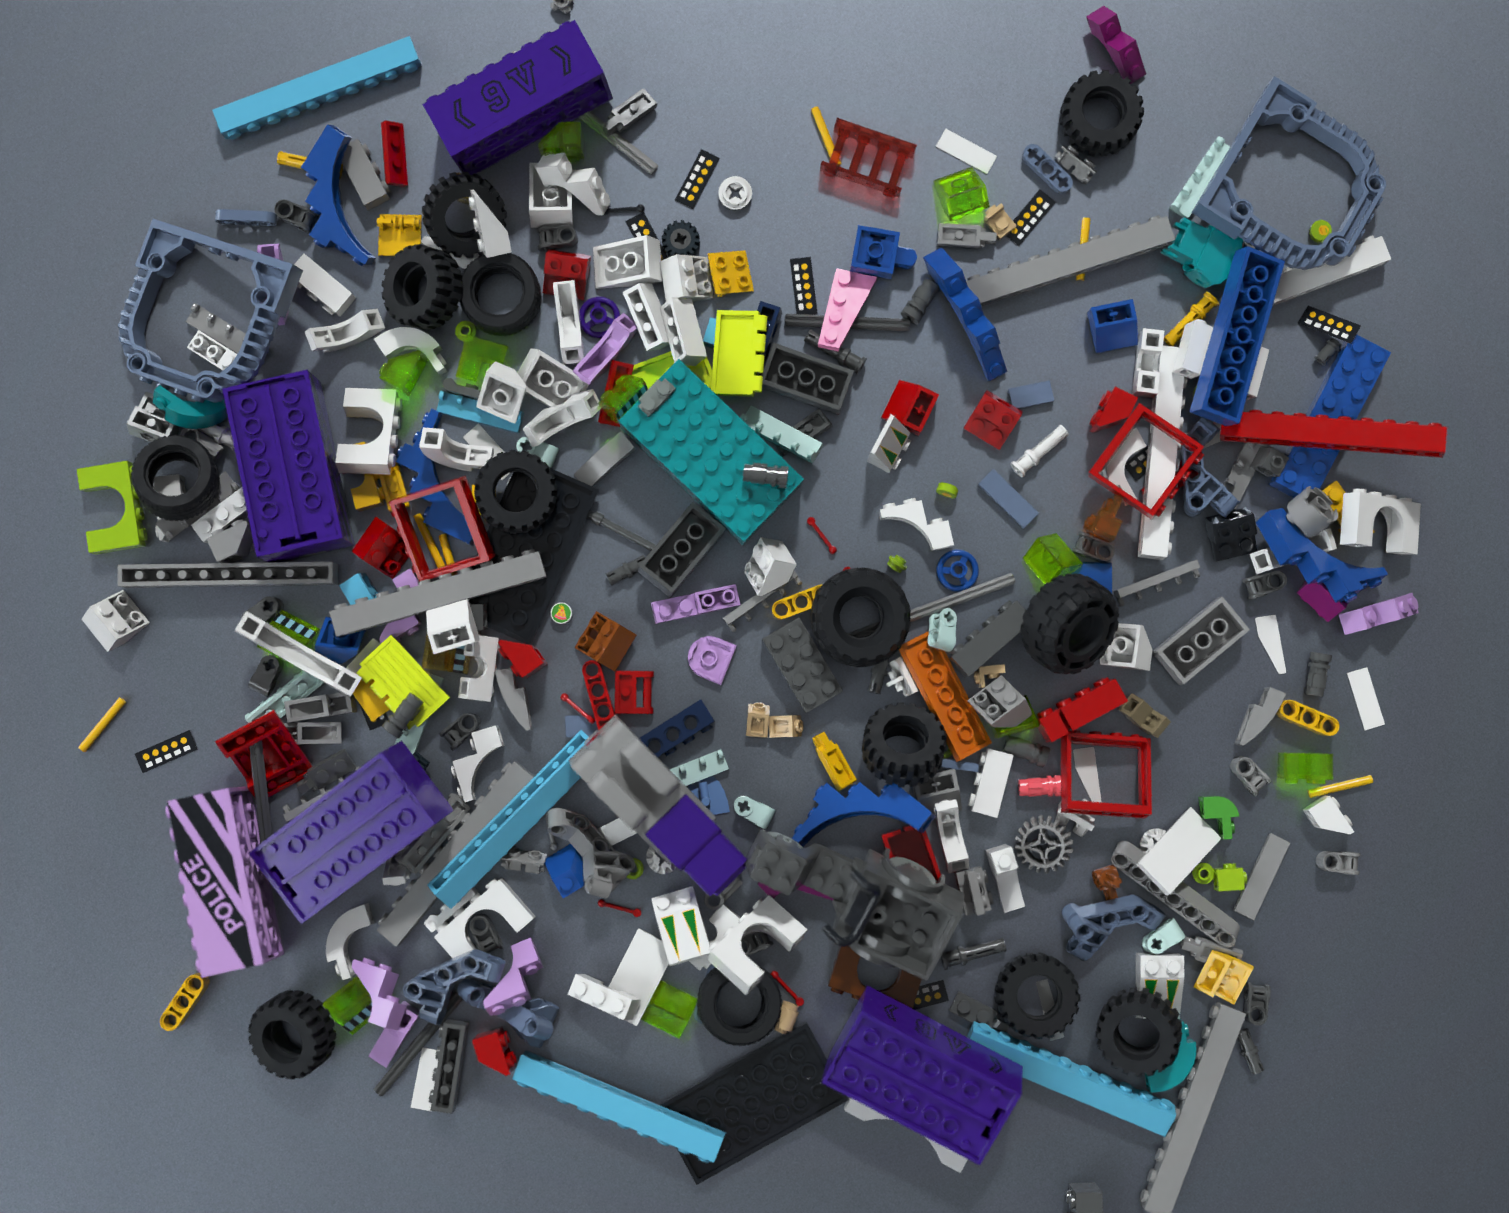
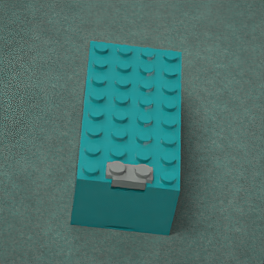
(706, 449)

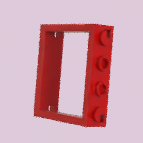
(1183, 474)
(473, 519)
(1096, 738)

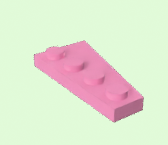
(844, 305)

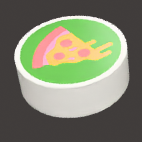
(561, 613)

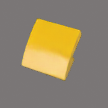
(369, 700)
(1223, 976)

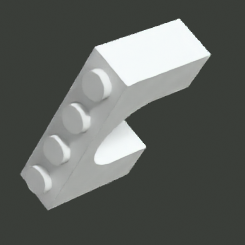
(1193, 352)
(377, 455)
(1400, 514)
(498, 897)
(766, 918)

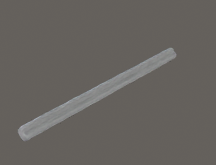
(620, 142)
(947, 602)

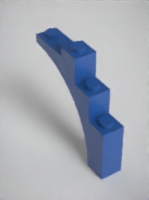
(324, 165)
(968, 310)
(442, 513)
(1294, 548)
(834, 807)

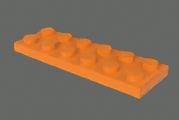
(945, 696)

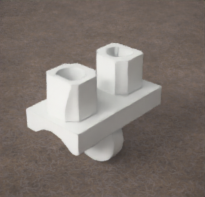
(901, 677)
(1083, 821)

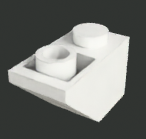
(1325, 814)

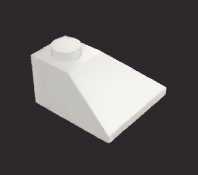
(502, 392)
(1129, 649)

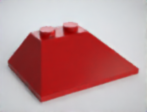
(282, 755)

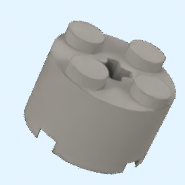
(1311, 511)

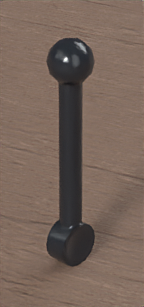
(640, 208)

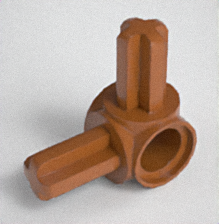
(1107, 880)

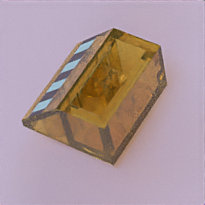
(449, 661)

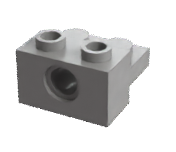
(149, 421)
(971, 880)

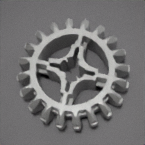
(1034, 845)

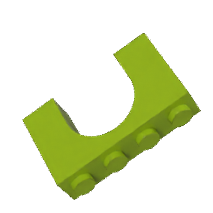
(129, 530)

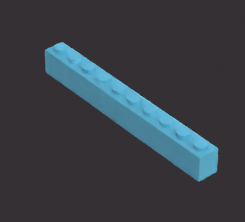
(317, 88)
(508, 826)
(1079, 1081)
(618, 1106)

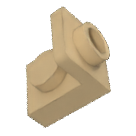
(999, 221)
(991, 671)
(758, 720)
(785, 726)

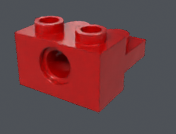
(566, 266)
(993, 419)

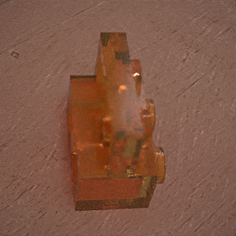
(1104, 523)

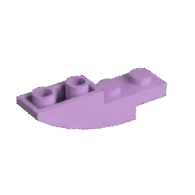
(695, 604)

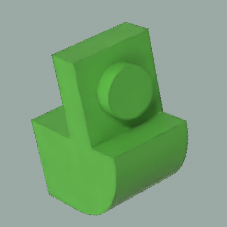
(1223, 810)

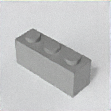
(365, 175)

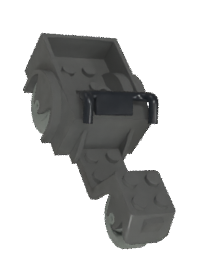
(882, 904)

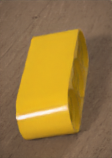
(789, 602)
(1316, 722)
(177, 1009)

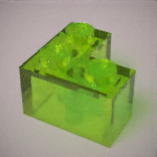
(474, 352)
(1310, 766)

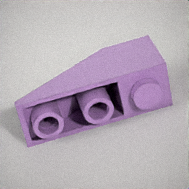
(391, 1040)

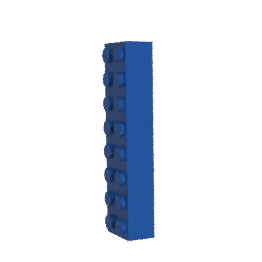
(1237, 336)
(1339, 395)

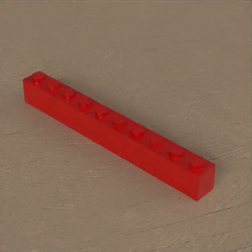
(1338, 434)

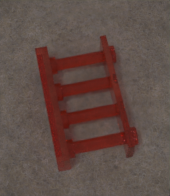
(865, 137)

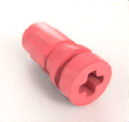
(1040, 786)

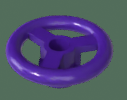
(586, 327)

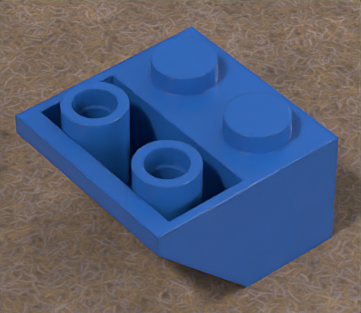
(1113, 326)

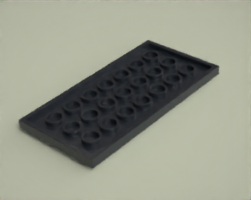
(521, 608)
(758, 1099)

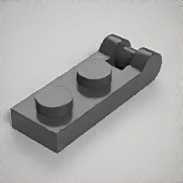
(468, 391)

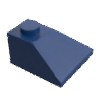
(337, 648)
(566, 870)

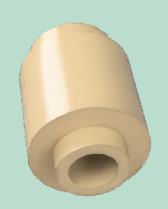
(787, 1017)

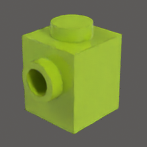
(1229, 878)

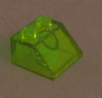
(961, 193)
(404, 371)

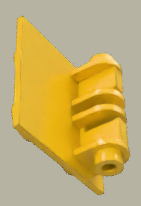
(398, 232)
(730, 272)

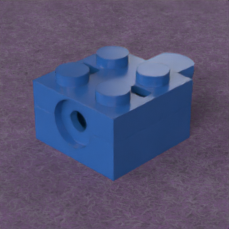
(878, 253)

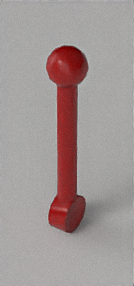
(811, 521)
(564, 697)
(636, 912)
(799, 1000)

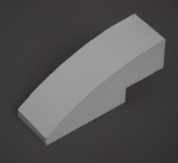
(605, 460)
(514, 697)
(319, 707)
(1259, 715)
(315, 732)

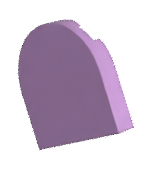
(710, 658)

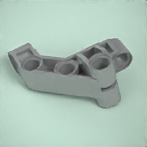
(602, 864)

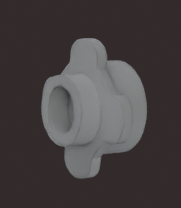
(565, 7)

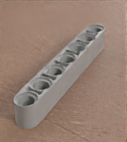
(1182, 900)

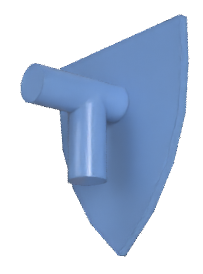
(711, 794)

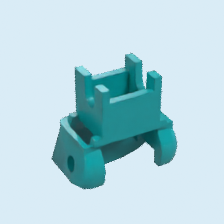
(1205, 249)

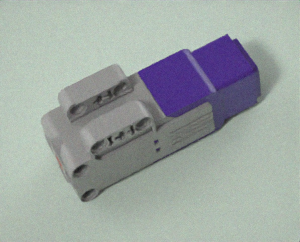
(657, 806)

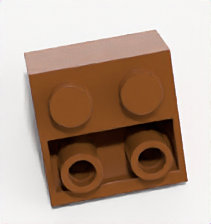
(605, 641)

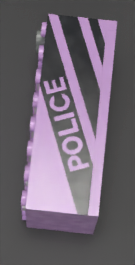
(223, 886)

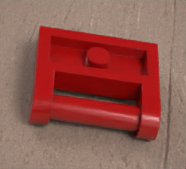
(627, 692)

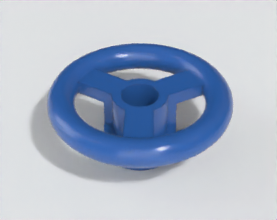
(966, 556)

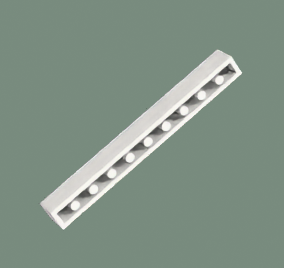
(1162, 459)

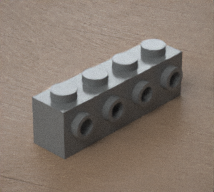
(449, 1066)

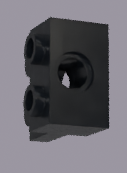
(1232, 534)

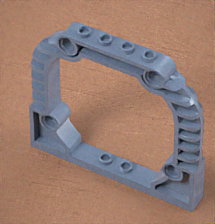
(1221, 203)
(157, 260)

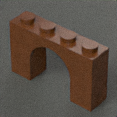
(845, 979)

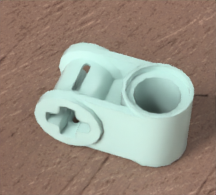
(545, 451)
(942, 633)
(757, 813)
(1166, 934)

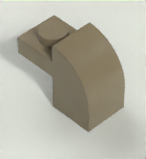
(1144, 716)

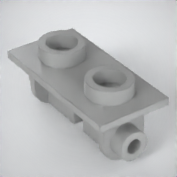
(1069, 158)
(532, 860)

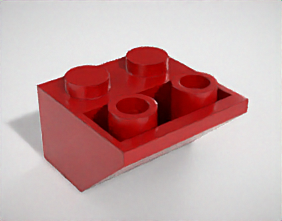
(910, 405)
(1115, 409)
(382, 548)
(524, 657)
(494, 1051)

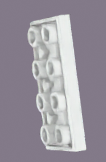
(1178, 851)
(641, 970)

